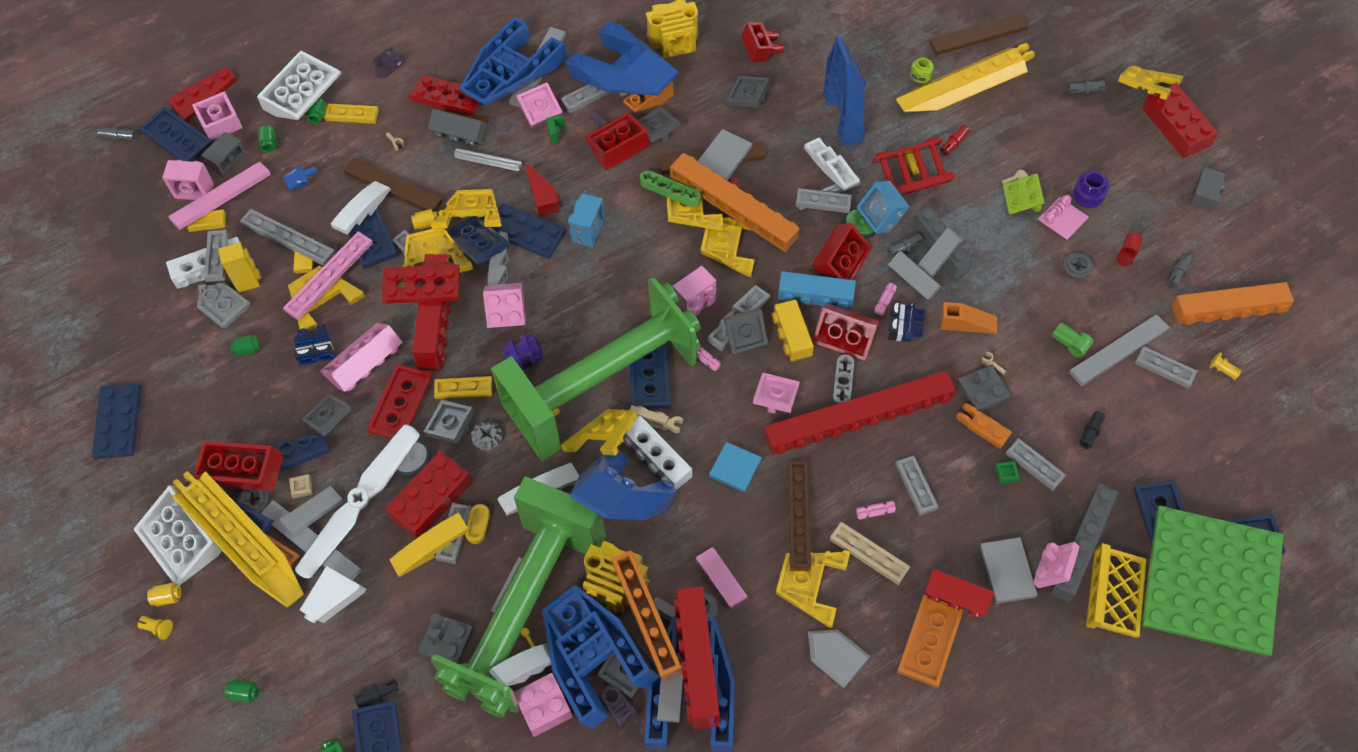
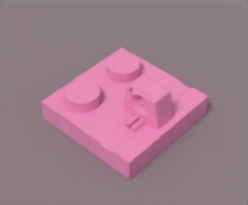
(538, 104)
(776, 393)
(1056, 564)

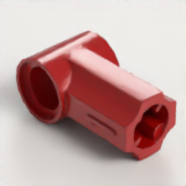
(1129, 249)

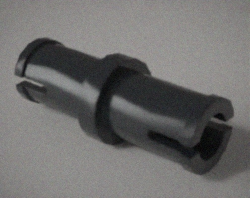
(1092, 430)
(376, 692)

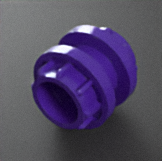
(1090, 189)
(525, 351)

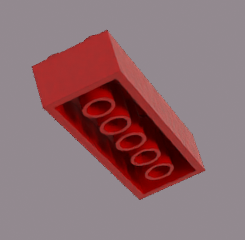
(432, 325)
(698, 662)

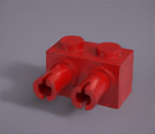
(759, 43)

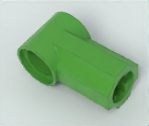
(1076, 342)

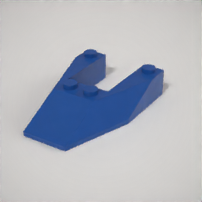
(503, 71)
(634, 72)
(846, 88)
(617, 497)
(580, 639)
(721, 737)

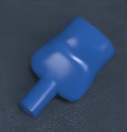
(298, 177)

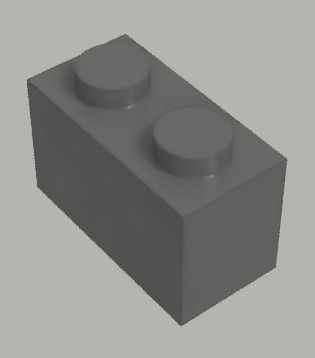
(223, 153)
(1208, 188)

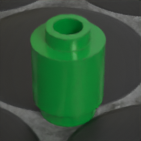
(316, 112)
(267, 138)
(245, 345)
(241, 690)

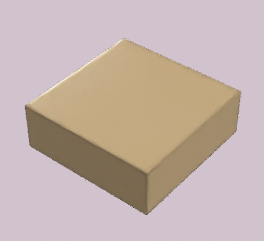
(300, 486)

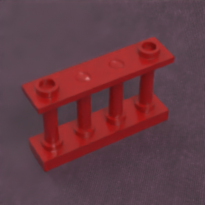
(926, 180)

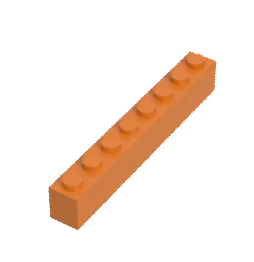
(735, 202)

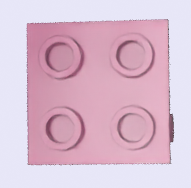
(1063, 217)

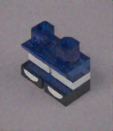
(902, 322)
(313, 346)

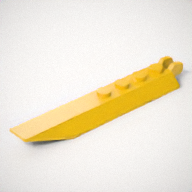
(967, 80)
(238, 537)

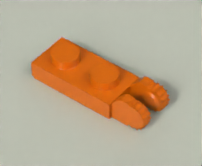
(984, 426)

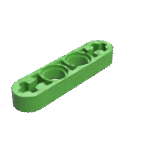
(688, 196)

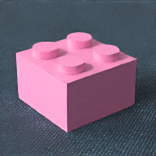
(217, 116)
(187, 179)
(696, 291)
(504, 305)
(543, 705)

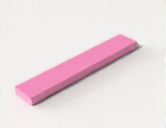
(219, 195)
(327, 275)

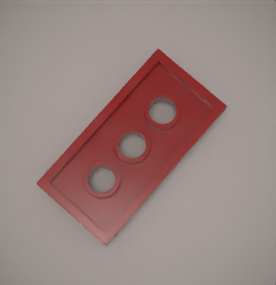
(437, 97)
(429, 292)
(393, 392)

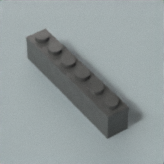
(1087, 538)

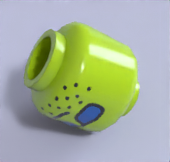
(922, 70)

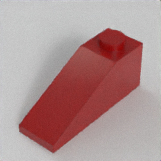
(543, 192)

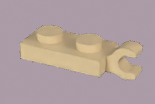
(658, 419)

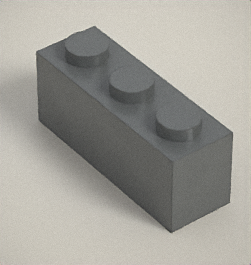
(456, 127)

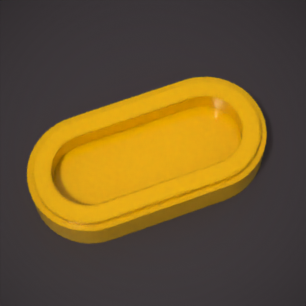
(477, 523)

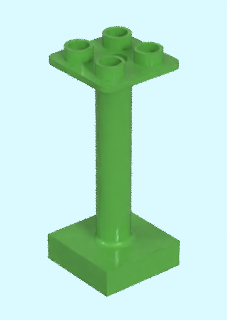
(533, 407)
(556, 523)

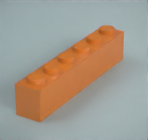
(1232, 303)
(646, 616)

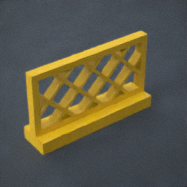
(1100, 583)

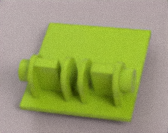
(1024, 194)

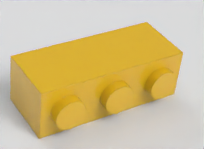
(240, 267)
(792, 330)

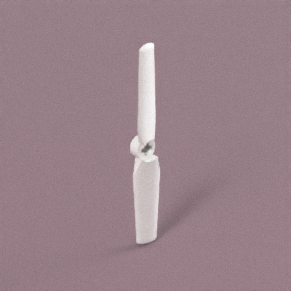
(370, 484)

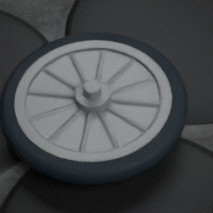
(415, 460)

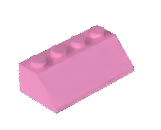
(362, 356)

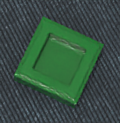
(1007, 472)

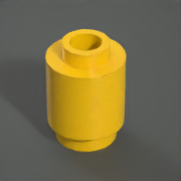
(422, 219)
(164, 594)

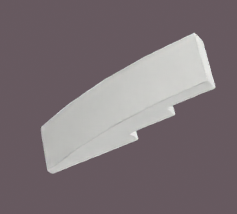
(831, 164)
(360, 206)
(556, 478)
(521, 666)

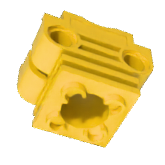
(673, 27)
(602, 579)

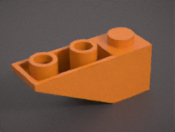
(641, 102)
(966, 319)

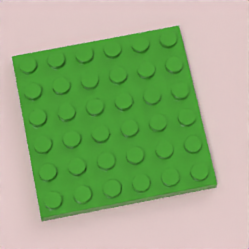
(1213, 581)

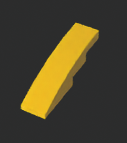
(428, 544)

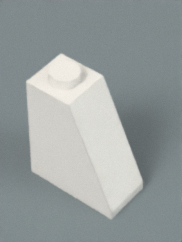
(330, 596)

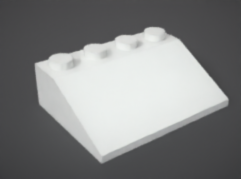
(297, 86)
(175, 538)

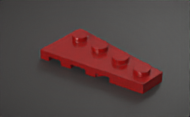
(205, 88)

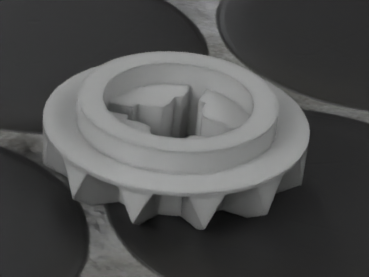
(486, 443)

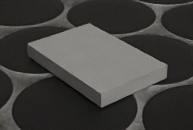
(725, 153)
(1008, 570)

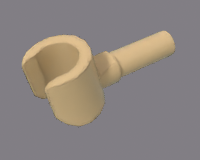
(395, 141)
(1020, 174)
(986, 363)

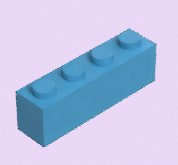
(816, 290)

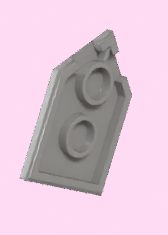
(221, 303)
(836, 655)

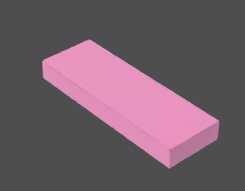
(721, 577)

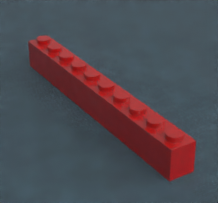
(858, 413)

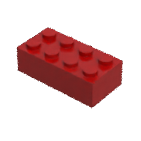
(1180, 121)
(239, 465)
(428, 495)

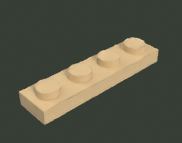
(870, 553)

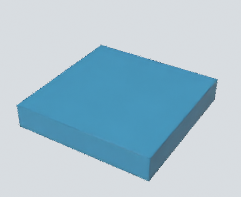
(735, 467)

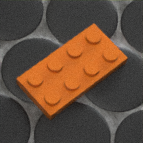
(930, 642)

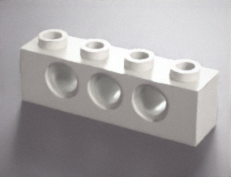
(190, 267)
(655, 443)

